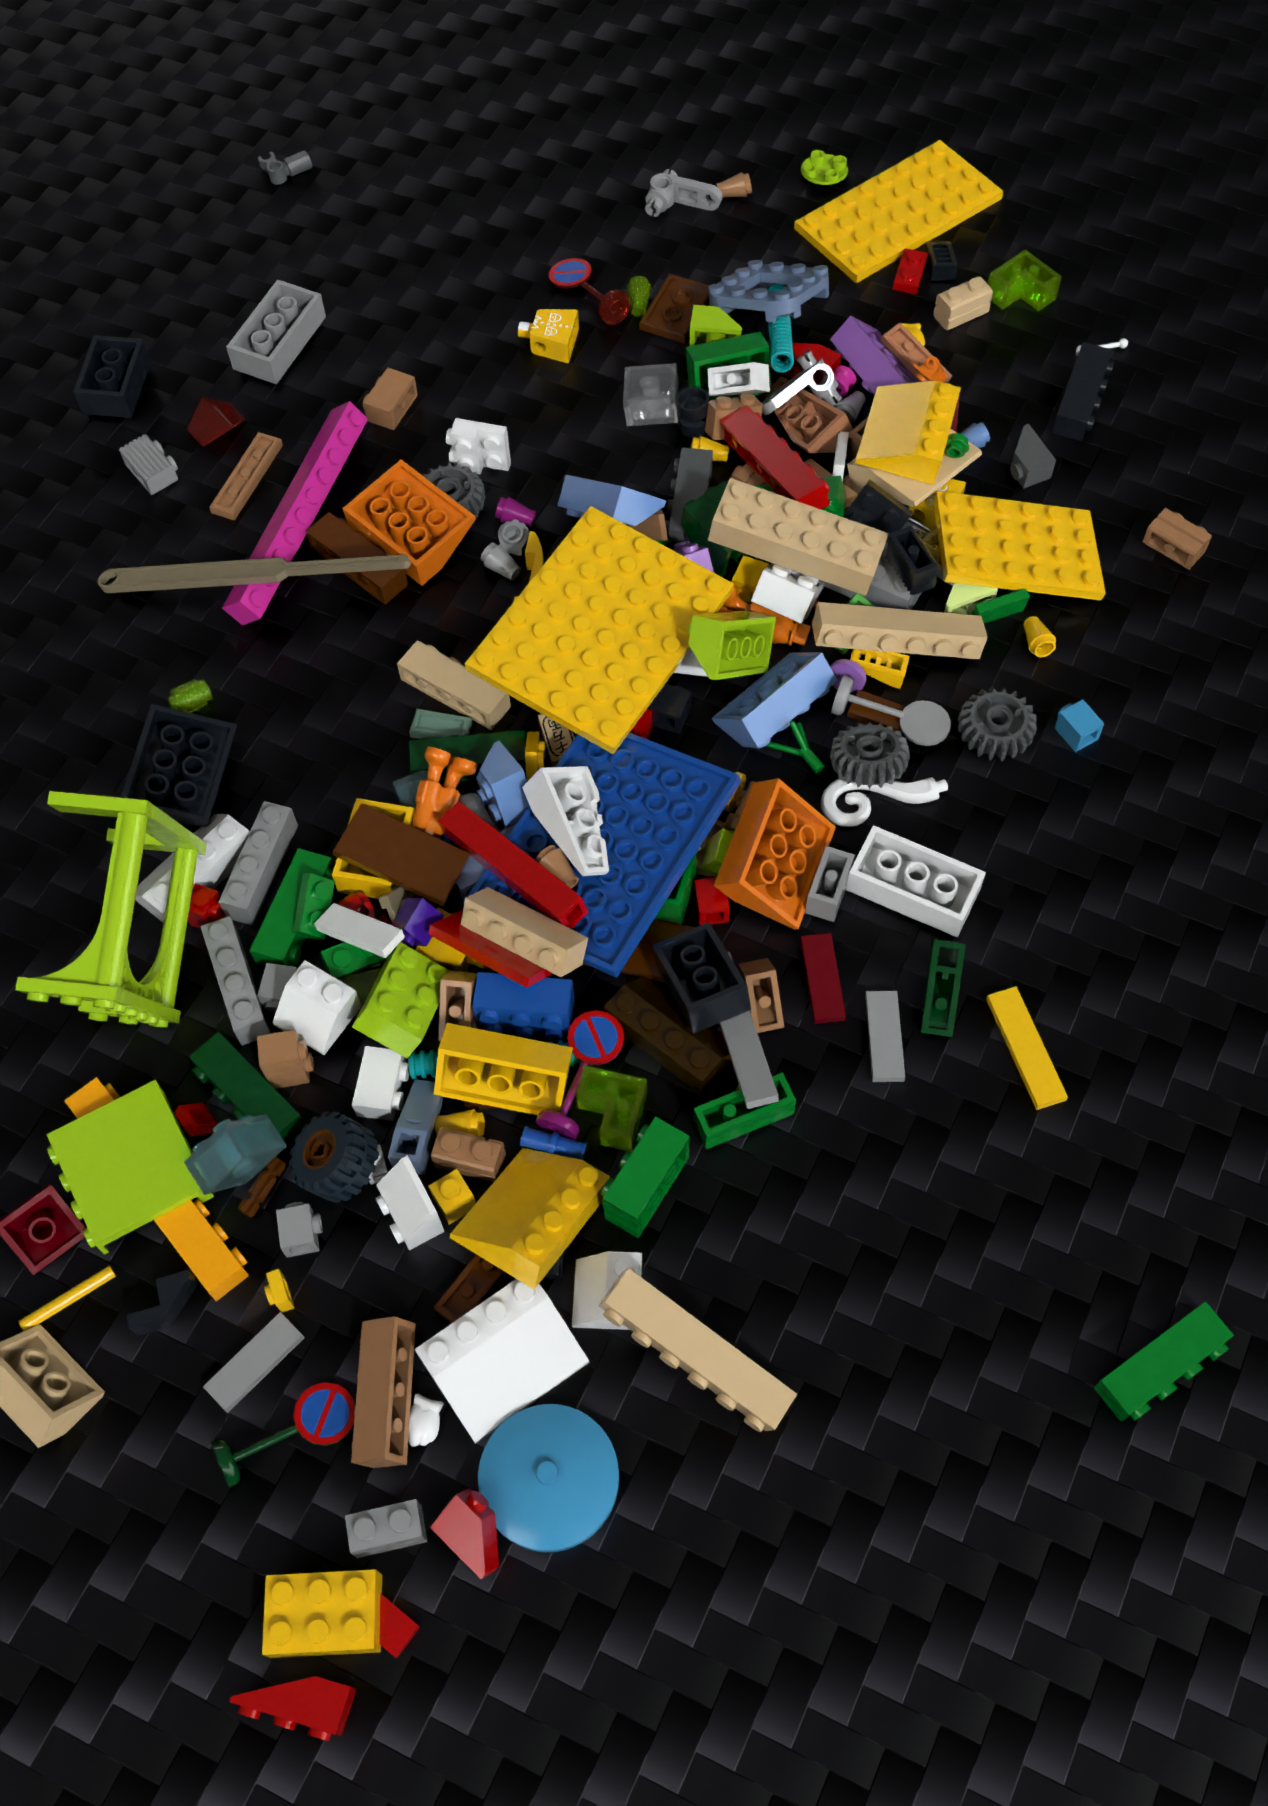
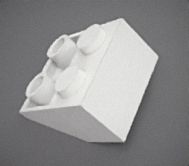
(787, 592)

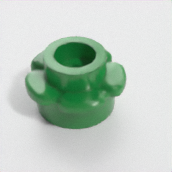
(956, 445)

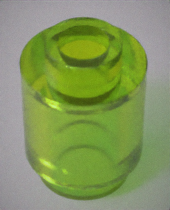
(190, 696)

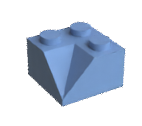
(501, 786)

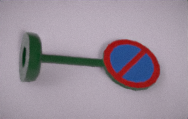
(321, 1416)

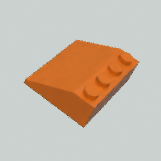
(410, 518)
(775, 853)

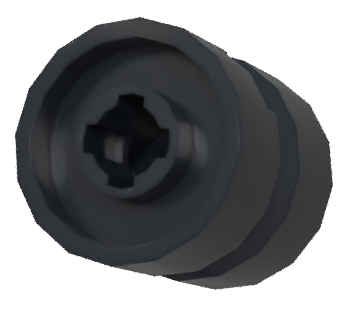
(692, 411)

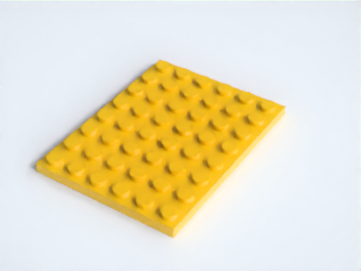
(598, 629)

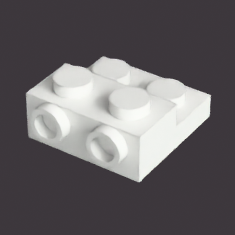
(478, 445)

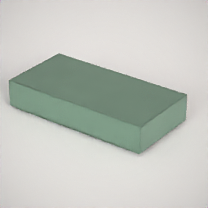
(439, 725)

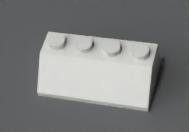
(224, 844)

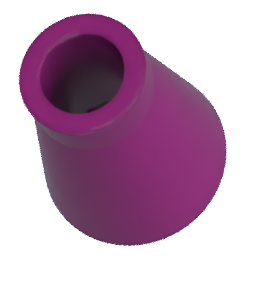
(510, 509)

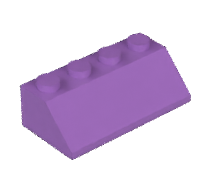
(869, 356)

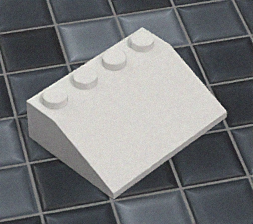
(501, 1357)

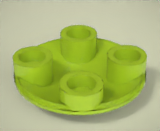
(824, 168)

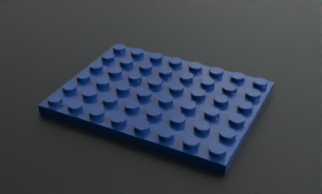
(654, 820)

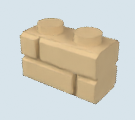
(963, 303)

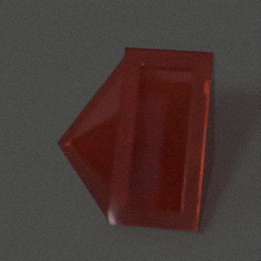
(212, 420)

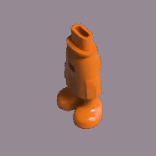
(785, 629)
(432, 798)

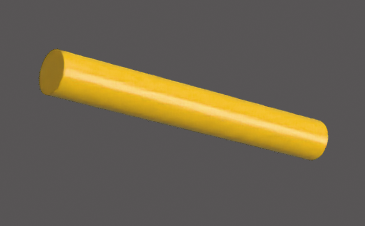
(67, 1298)

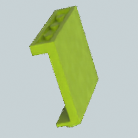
(124, 1164)

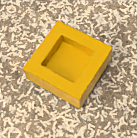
(278, 1291)

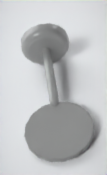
(920, 721)

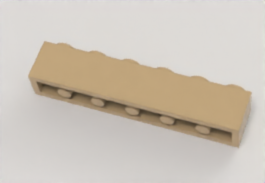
(898, 630)
(698, 1351)

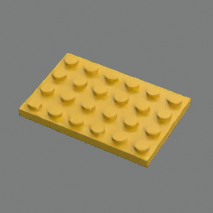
(1018, 546)

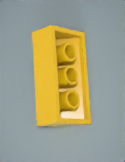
(501, 1070)

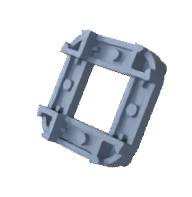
(749, 288)

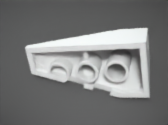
(567, 808)

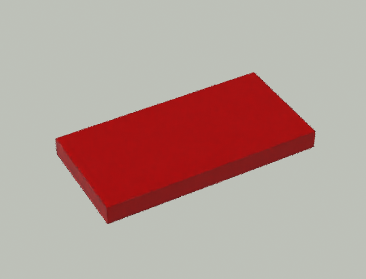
(486, 952)

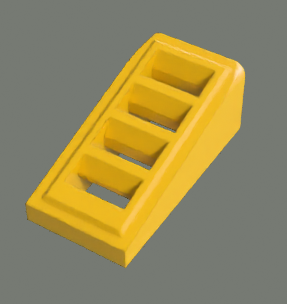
(895, 664)

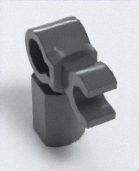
(291, 166)

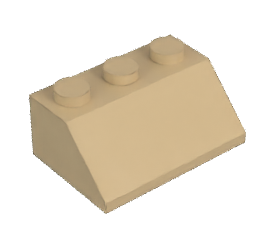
(43, 1386)

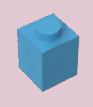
(1078, 725)

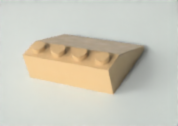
(908, 490)

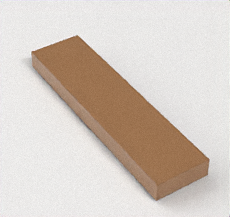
(246, 476)

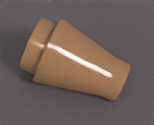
(736, 186)
(557, 863)

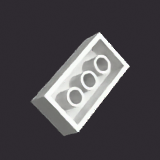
(915, 881)

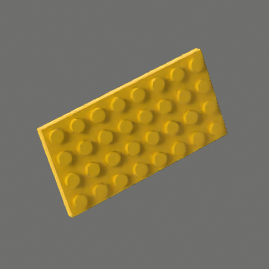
(898, 210)

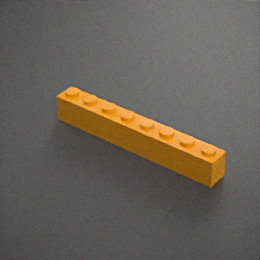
(185, 1226)

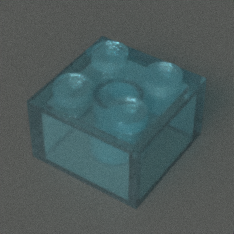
(234, 1153)

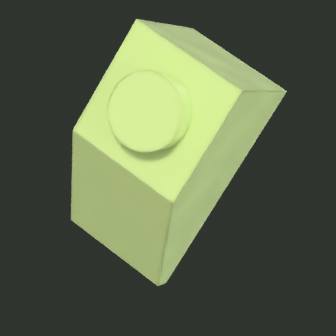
(965, 597)

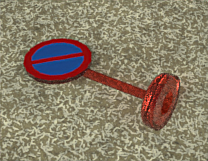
(574, 273)

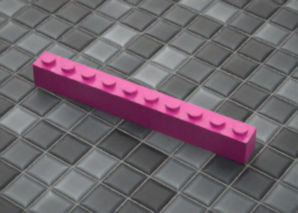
(299, 506)

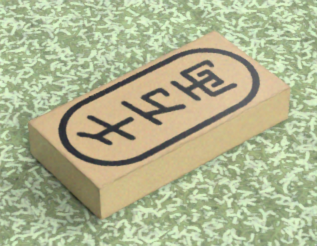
(556, 737)

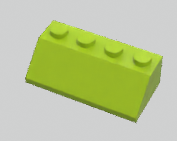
(732, 643)

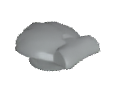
(513, 536)

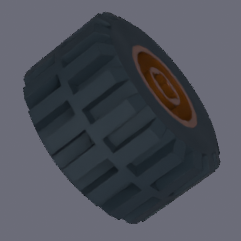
(333, 1157)

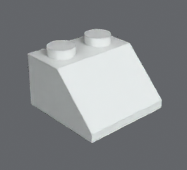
(316, 1007)
(409, 1205)
(592, 1282)

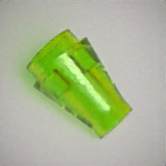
(639, 293)

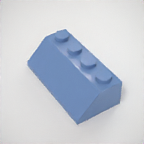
(614, 500)
(776, 699)

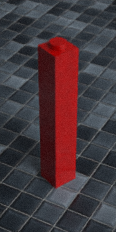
(513, 866)

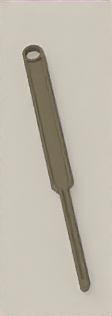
(237, 572)

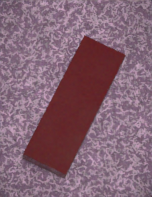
(822, 978)

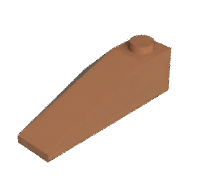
(811, 421)

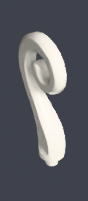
(908, 792)

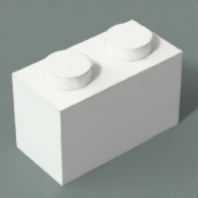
(380, 1084)

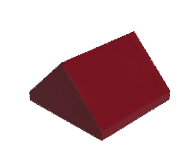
(41, 1228)

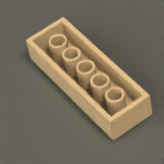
(797, 536)

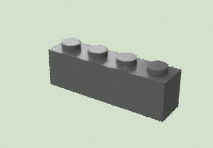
(692, 481)

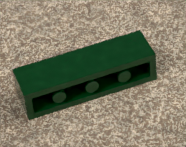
(468, 747)
(243, 1086)

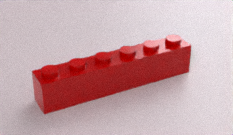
(773, 458)

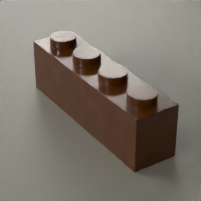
(336, 540)

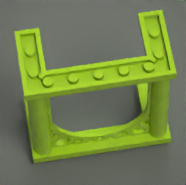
(101, 975)

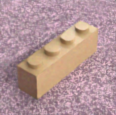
(453, 685)
(524, 931)

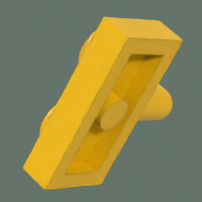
(534, 754)

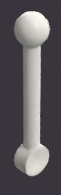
(1122, 344)

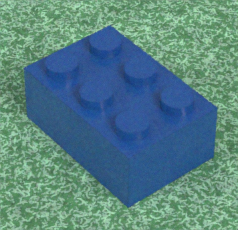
(535, 1011)

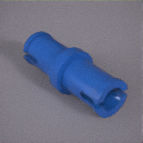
(553, 1143)

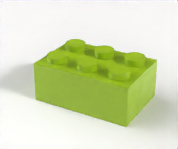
(402, 1000)

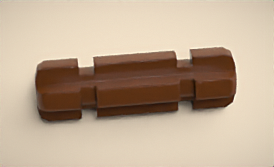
(261, 1187)

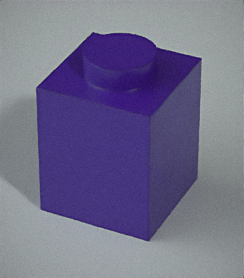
(415, 921)

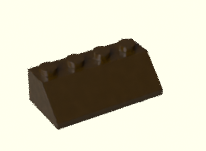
(660, 1030)

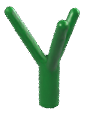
(805, 752)

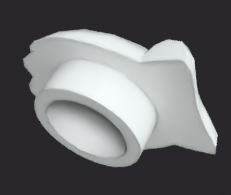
(424, 1420)

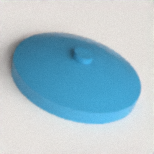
(549, 1477)

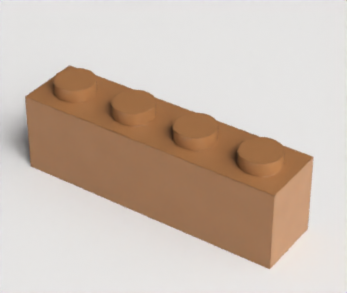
(383, 1393)

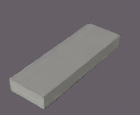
(885, 1036)
(253, 1362)

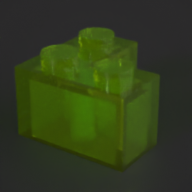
(1024, 279)
(619, 1099)

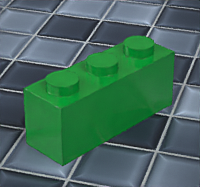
(729, 1118)

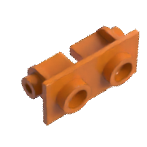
(930, 370)

